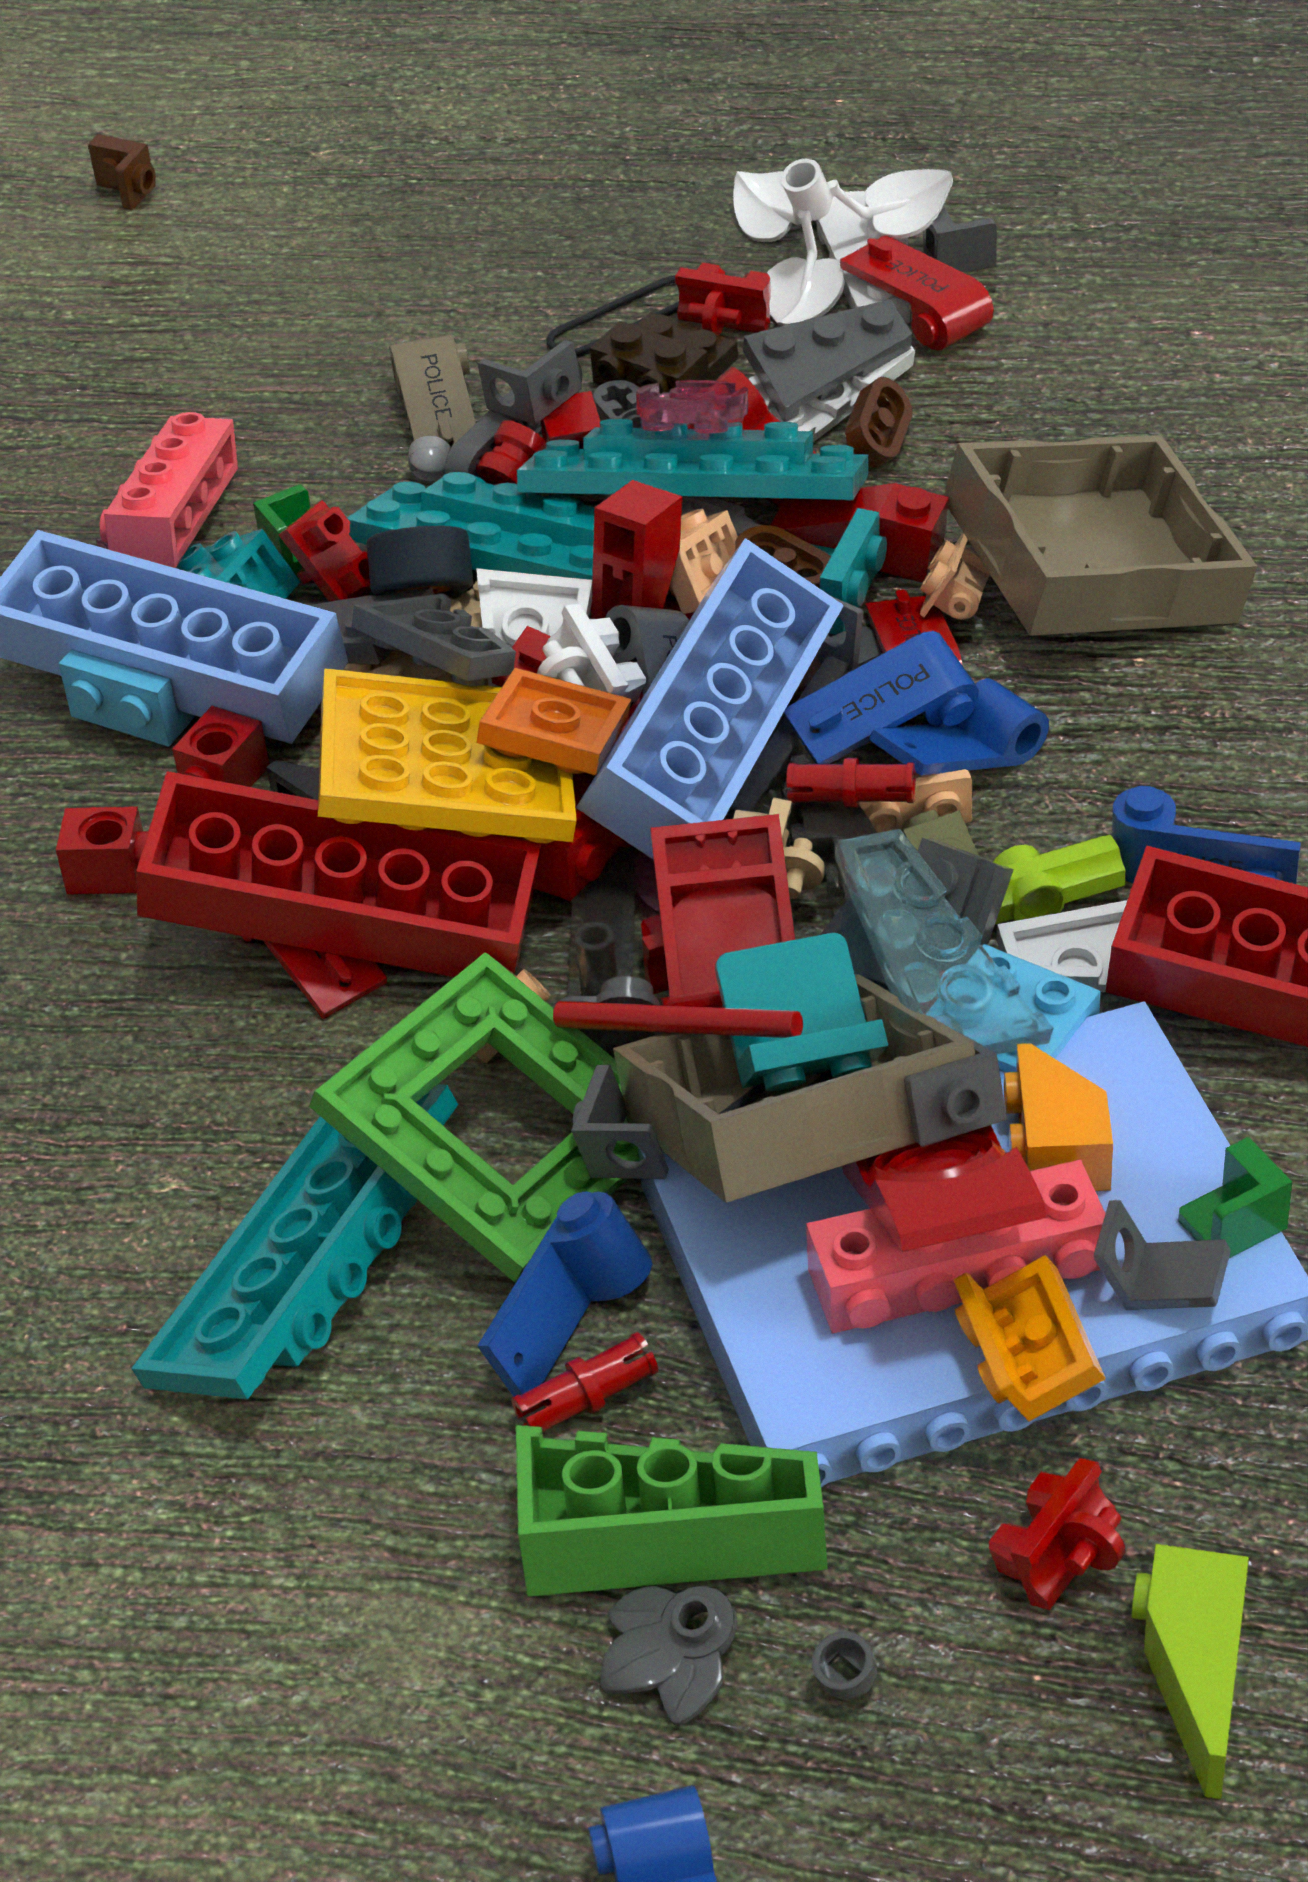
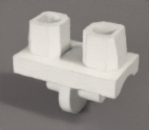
(584, 653)

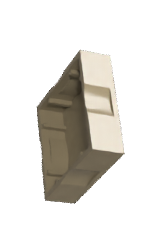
(1098, 535)
(784, 1134)

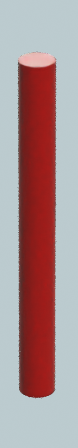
(678, 1019)

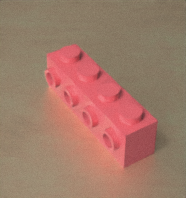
(171, 489)
(870, 1280)

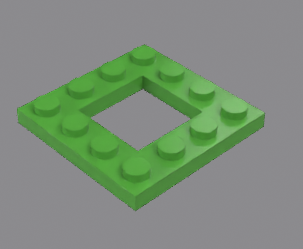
(378, 1112)

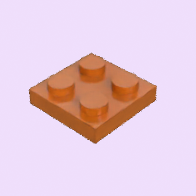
(553, 722)

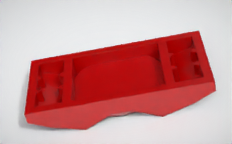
(718, 894)
(947, 1189)

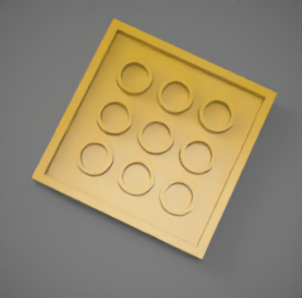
(412, 760)

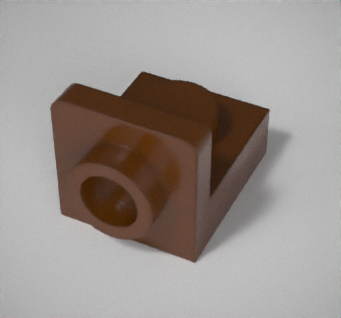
(122, 167)

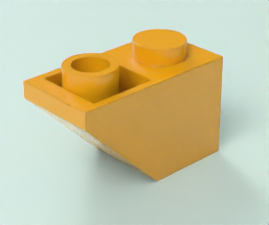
(1059, 1116)

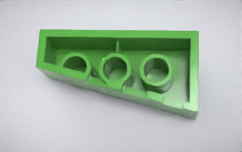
(662, 1512)

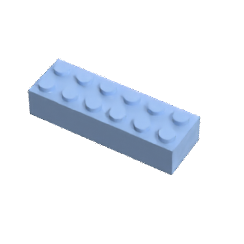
(202, 633)
(713, 700)

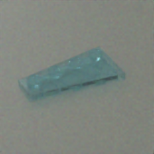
(928, 950)

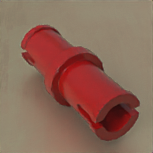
(851, 782)
(586, 1384)

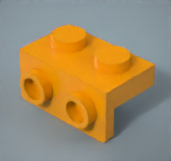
(1029, 1338)

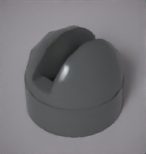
(855, 1654)

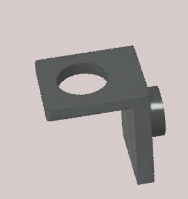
(537, 388)
(854, 645)
(956, 1097)
(600, 1124)
(1160, 1272)

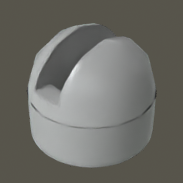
(428, 458)

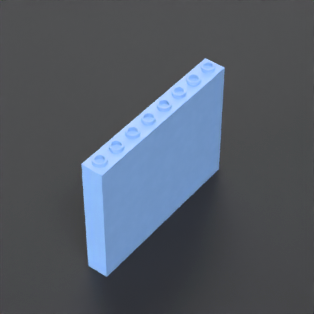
(915, 1379)

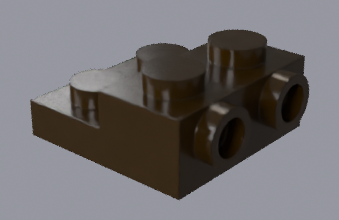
(660, 353)

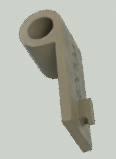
(433, 386)

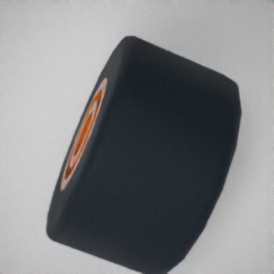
(420, 559)

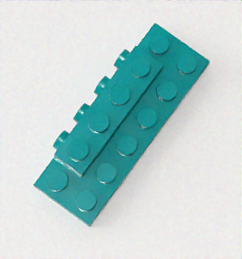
(691, 463)
(503, 525)
(284, 1268)

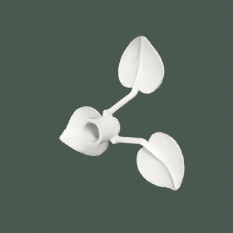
(773, 201)

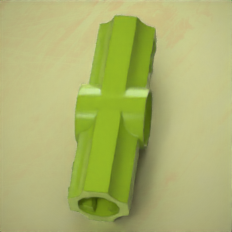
(1051, 879)

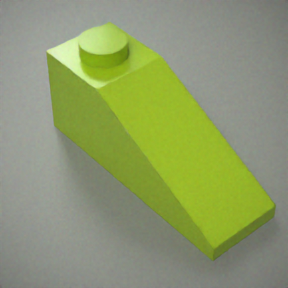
(1193, 1646)

